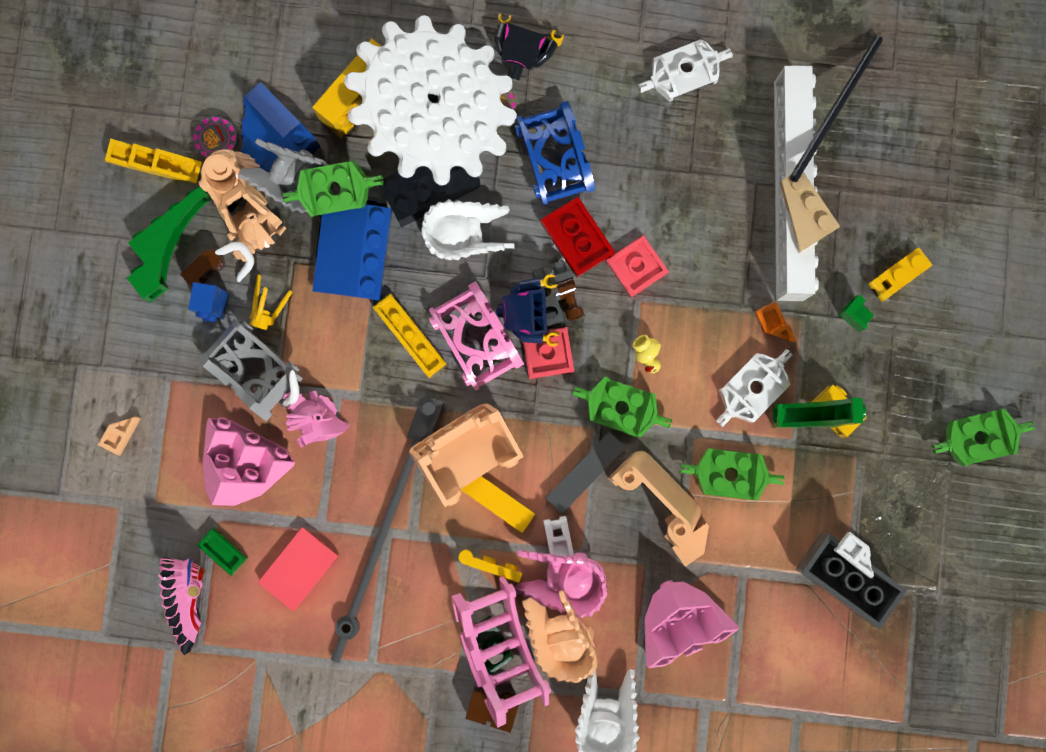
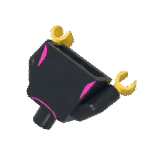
(523, 47)

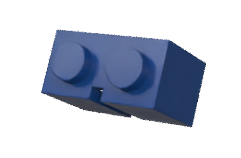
(208, 302)

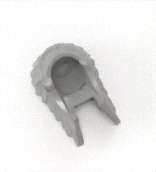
(283, 175)

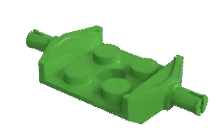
(315, 190)
(641, 407)
(999, 431)
(750, 474)

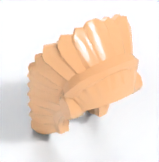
(224, 187)
(561, 643)

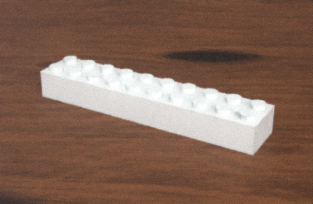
(793, 134)

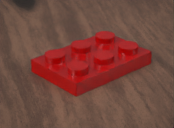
(577, 237)

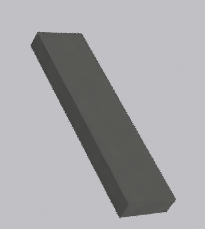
(585, 472)

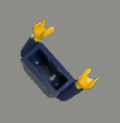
(526, 311)

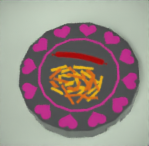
(213, 135)

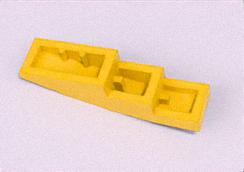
(153, 161)

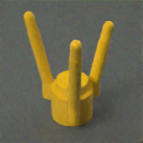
(260, 317)

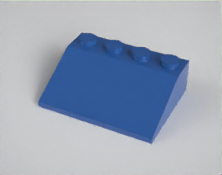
(353, 252)

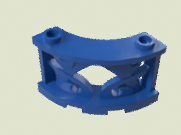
(562, 120)

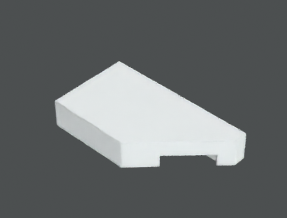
(856, 553)

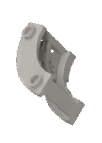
(265, 398)

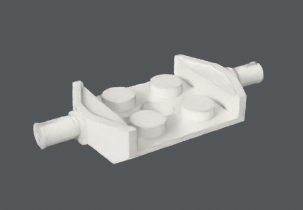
(672, 81)
(739, 398)

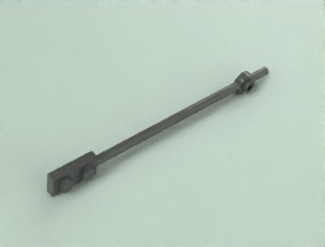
(421, 427)

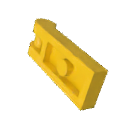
(900, 274)
(489, 565)

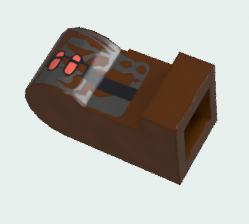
(203, 267)

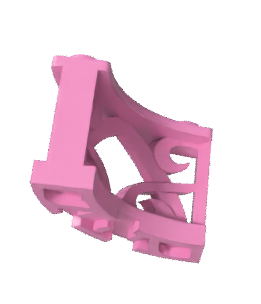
(503, 350)

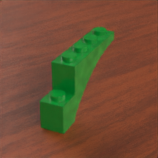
(158, 241)
(819, 414)

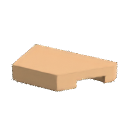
(118, 435)
(693, 547)

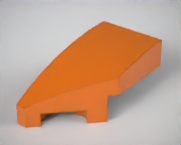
(773, 323)

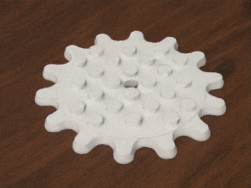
(405, 120)

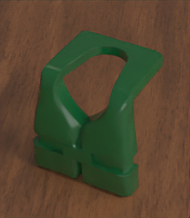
(493, 637)

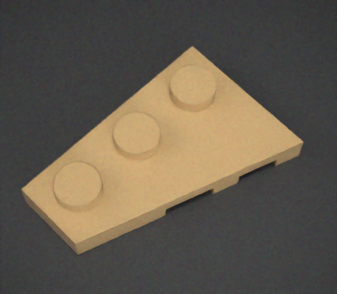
(807, 211)

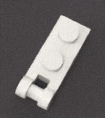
(560, 544)

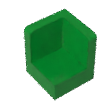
(856, 314)

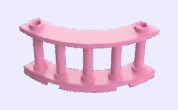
(477, 657)

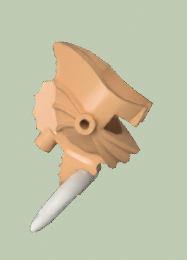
(253, 232)

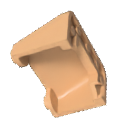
(465, 452)
(684, 510)

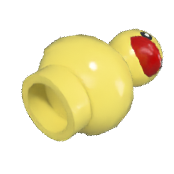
(645, 352)

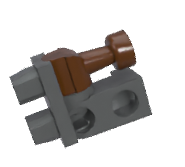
(564, 290)

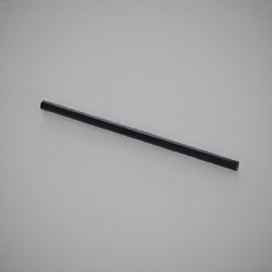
(836, 108)

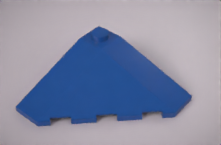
(273, 123)

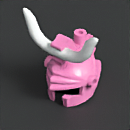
(313, 417)

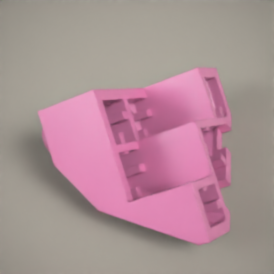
(682, 621)

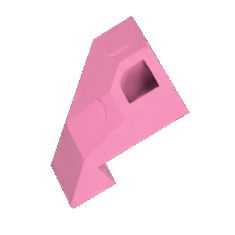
(240, 462)

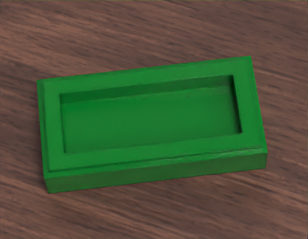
(222, 551)

